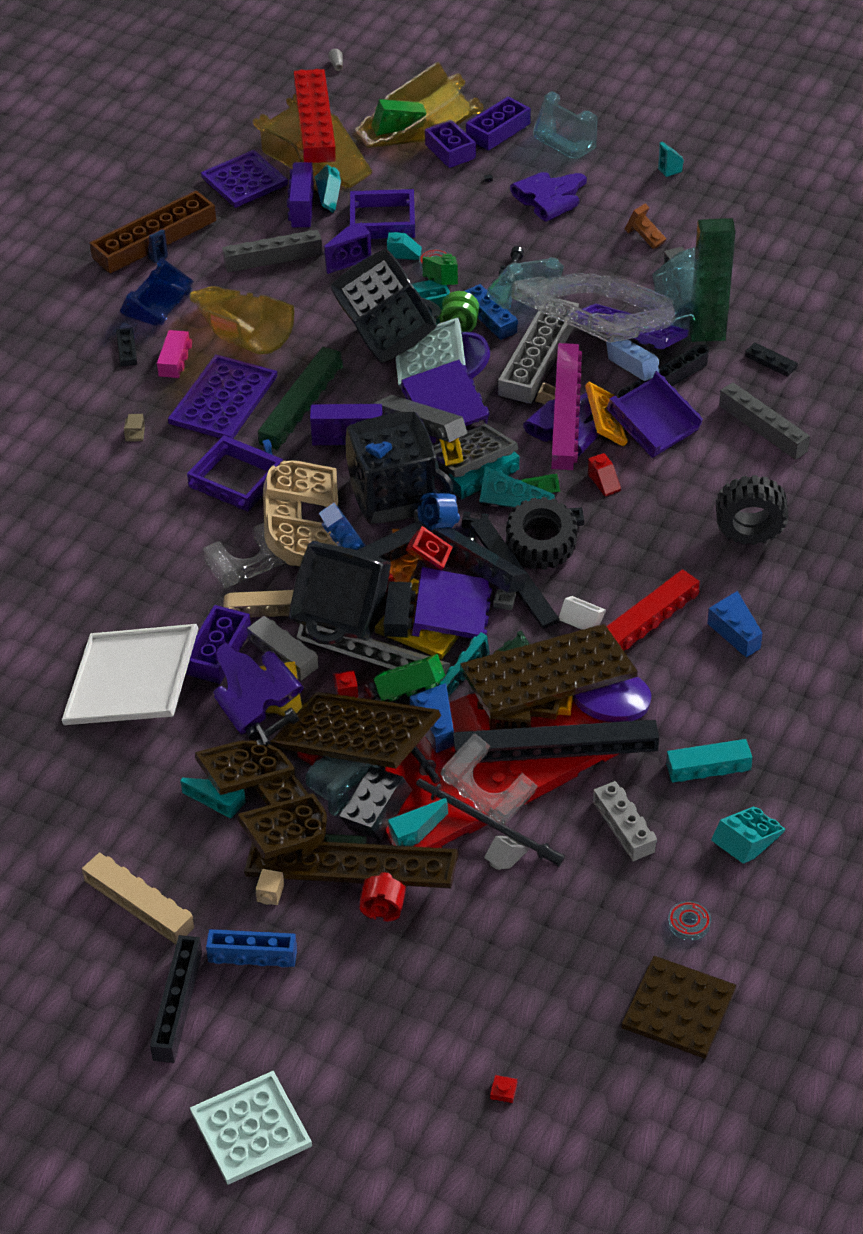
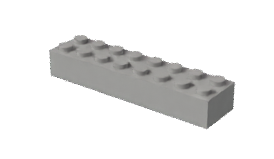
(533, 357)

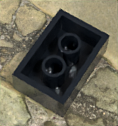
(375, 802)

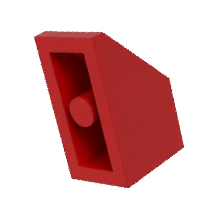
(603, 474)
(346, 683)

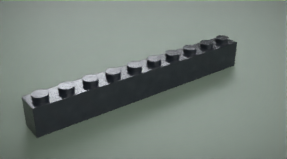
(565, 740)

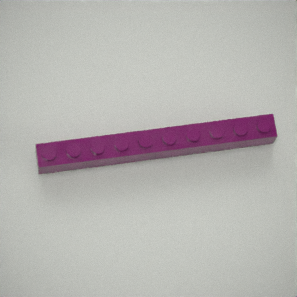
(566, 412)

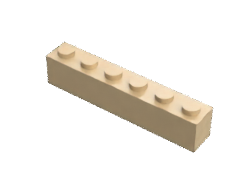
(138, 897)

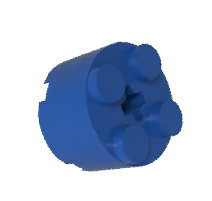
(438, 510)

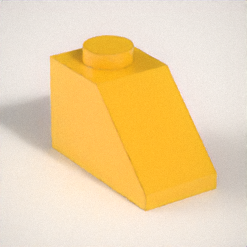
(451, 452)

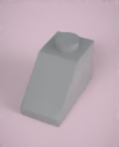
(505, 852)

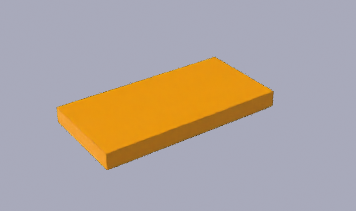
(604, 421)

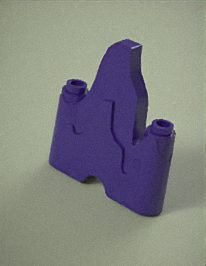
(549, 195)
(542, 423)
(253, 689)

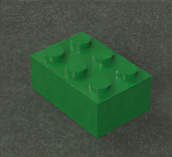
(410, 678)

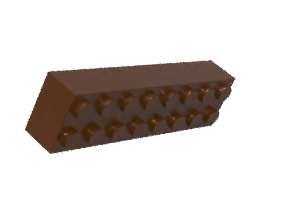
(132, 240)

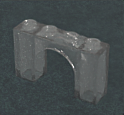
(235, 570)
(498, 806)

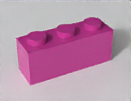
(174, 354)

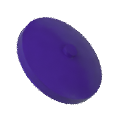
(475, 353)
(617, 701)

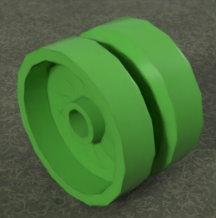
(460, 306)

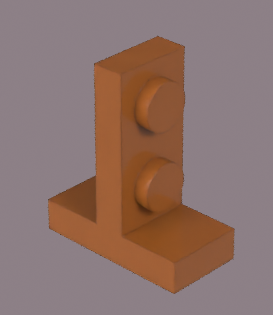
(647, 230)

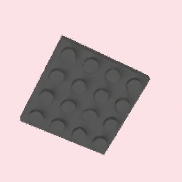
(478, 448)

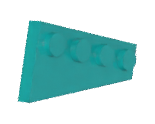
(506, 491)
(477, 649)

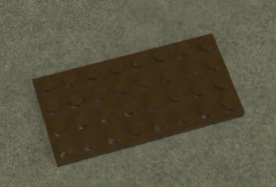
(548, 670)
(357, 729)

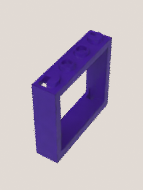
(384, 198)
(239, 451)

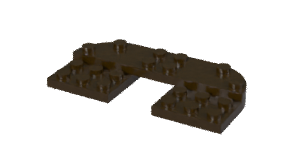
(291, 817)

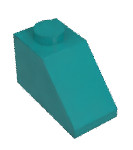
(669, 160)
(403, 247)

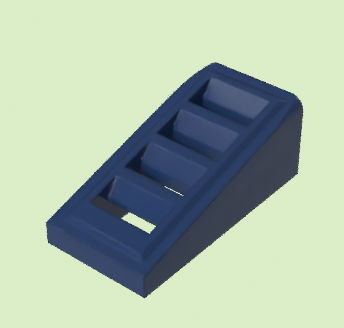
(159, 249)

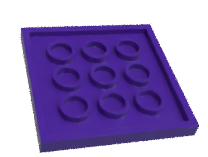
(244, 178)

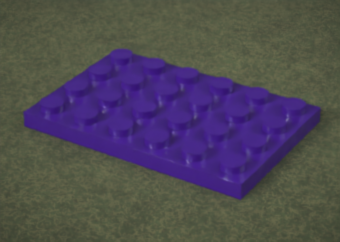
(659, 338)
(223, 397)

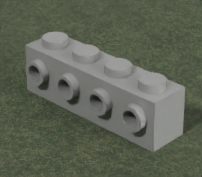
(624, 820)

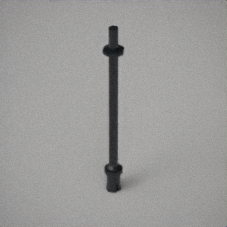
(427, 767)
(543, 850)

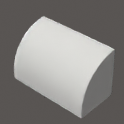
(581, 613)

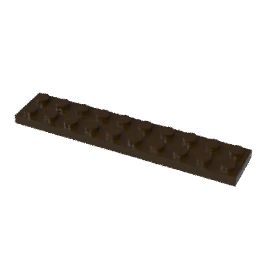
(360, 861)

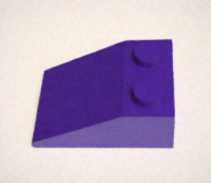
(347, 248)

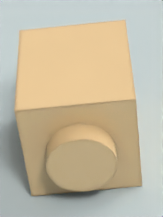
(269, 887)

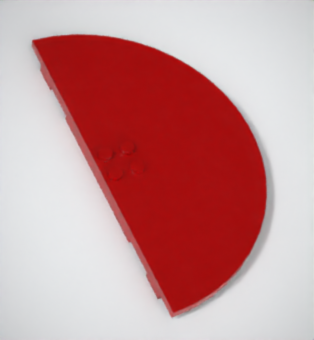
(489, 776)

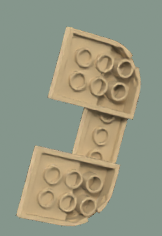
(283, 492)

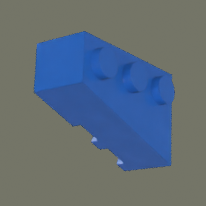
(735, 624)
(441, 733)

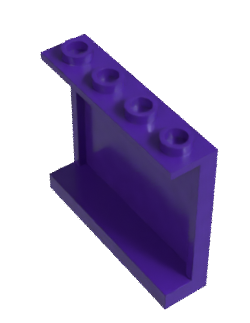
(447, 390)
(655, 415)
(451, 604)

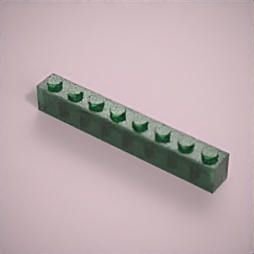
(300, 397)

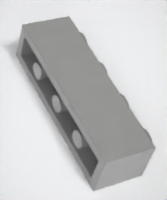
(270, 637)

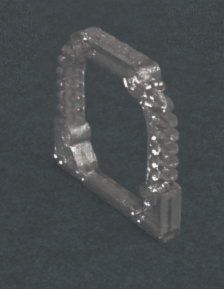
(542, 294)

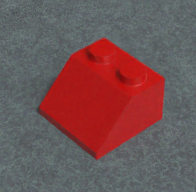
(429, 549)

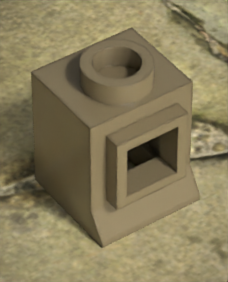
(134, 427)

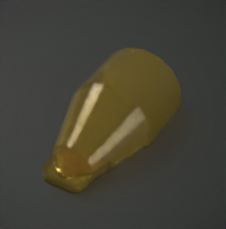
(245, 320)

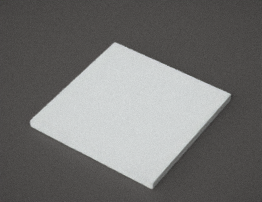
(130, 675)

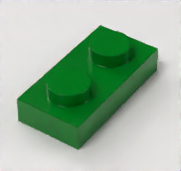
(548, 482)

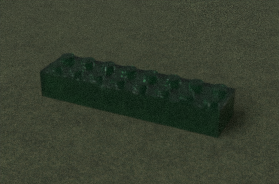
(712, 279)

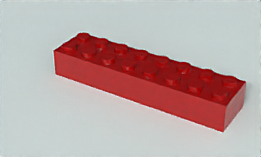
(314, 116)

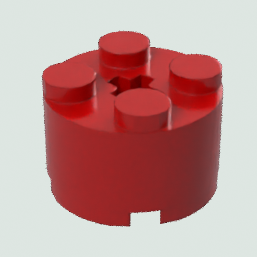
(382, 897)

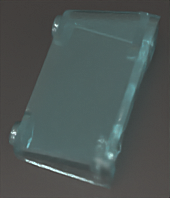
(565, 130)
(501, 287)

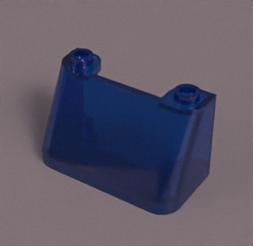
(157, 294)

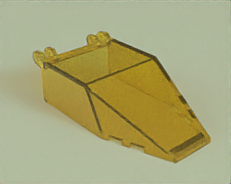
(440, 100)
(283, 142)

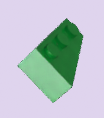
(396, 115)
(442, 269)

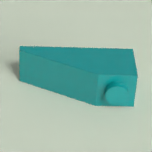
(328, 186)
(205, 793)
(415, 825)

